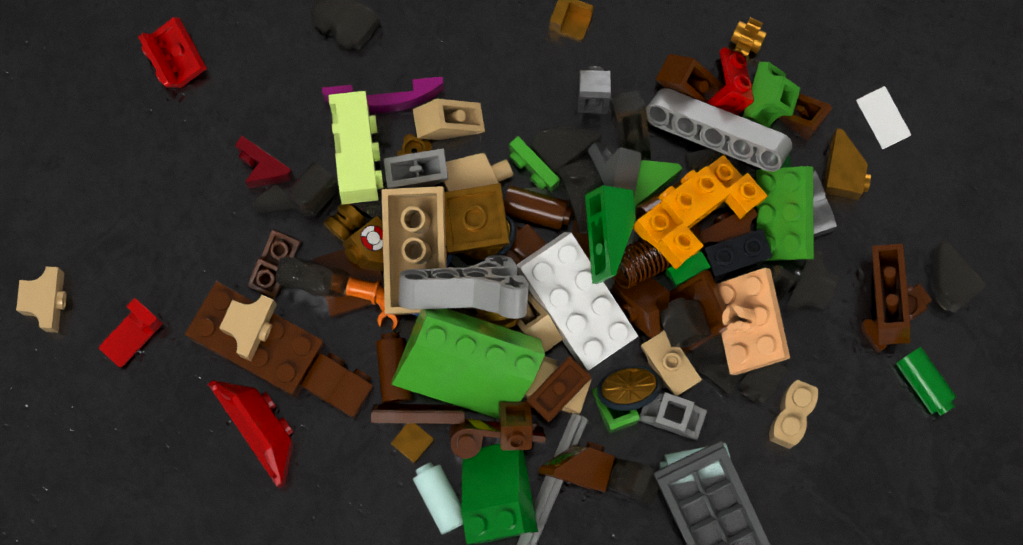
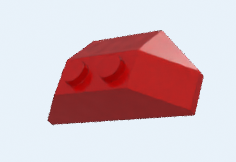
(258, 426)

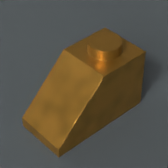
(845, 169)

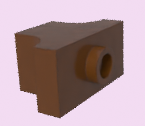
(728, 227)
(643, 304)

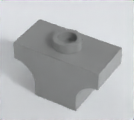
(674, 415)

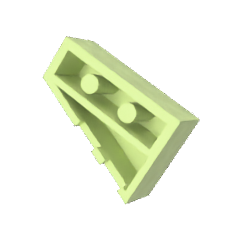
(354, 147)

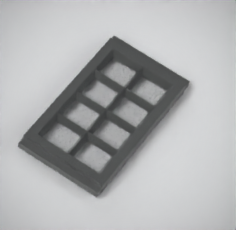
(710, 500)

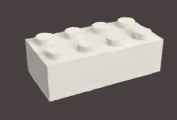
(581, 311)

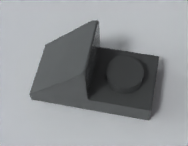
(616, 165)

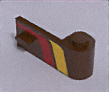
(467, 437)

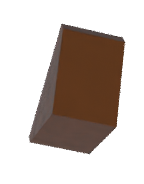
(807, 116)

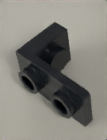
(737, 253)

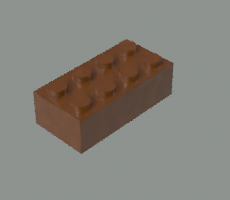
(278, 361)

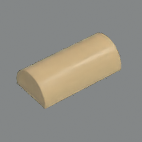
(411, 237)

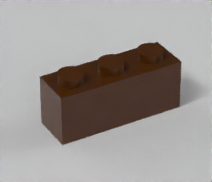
(891, 294)

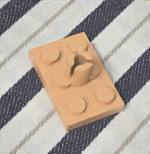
(754, 322)

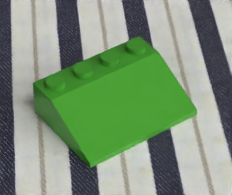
(468, 361)

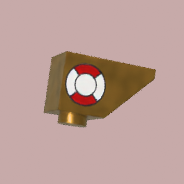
(366, 246)

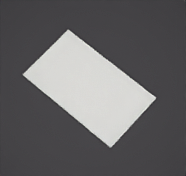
(883, 117)

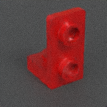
(737, 92)
(130, 334)

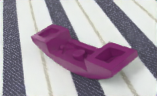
(423, 91)

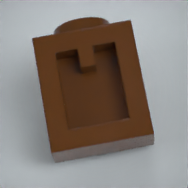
(515, 426)

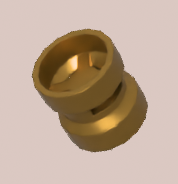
(344, 221)

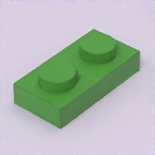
(542, 175)

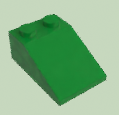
(496, 496)

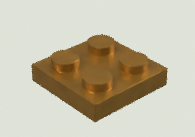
(475, 219)

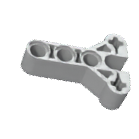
(484, 286)

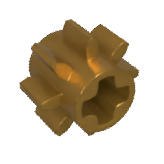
(748, 36)

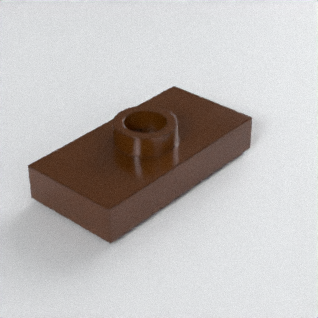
(559, 389)

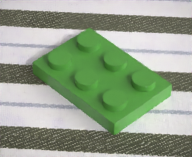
(787, 212)

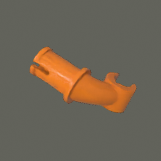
(374, 293)

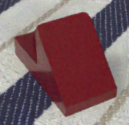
(268, 168)

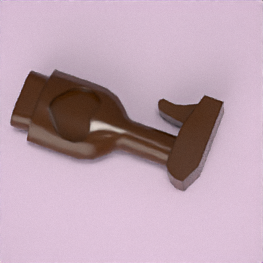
(917, 303)

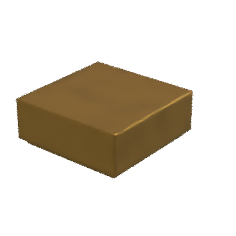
(412, 441)

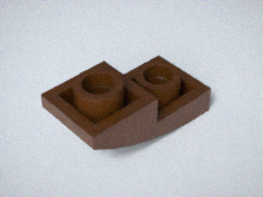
(264, 273)

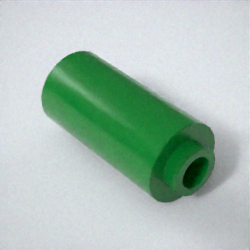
(927, 382)

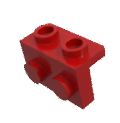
(172, 54)

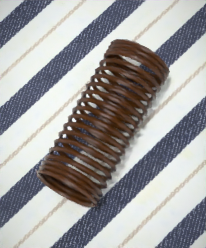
(644, 260)

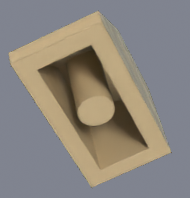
(448, 119)
(538, 324)

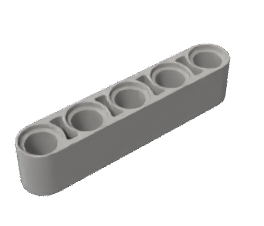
(718, 129)

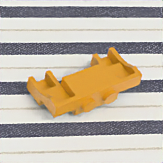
(701, 192)

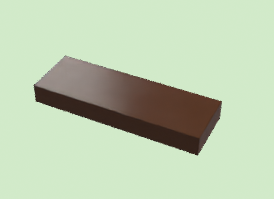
(418, 413)

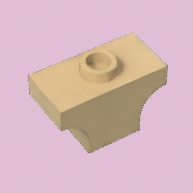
(43, 298)
(249, 324)
(670, 364)

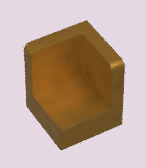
(571, 18)

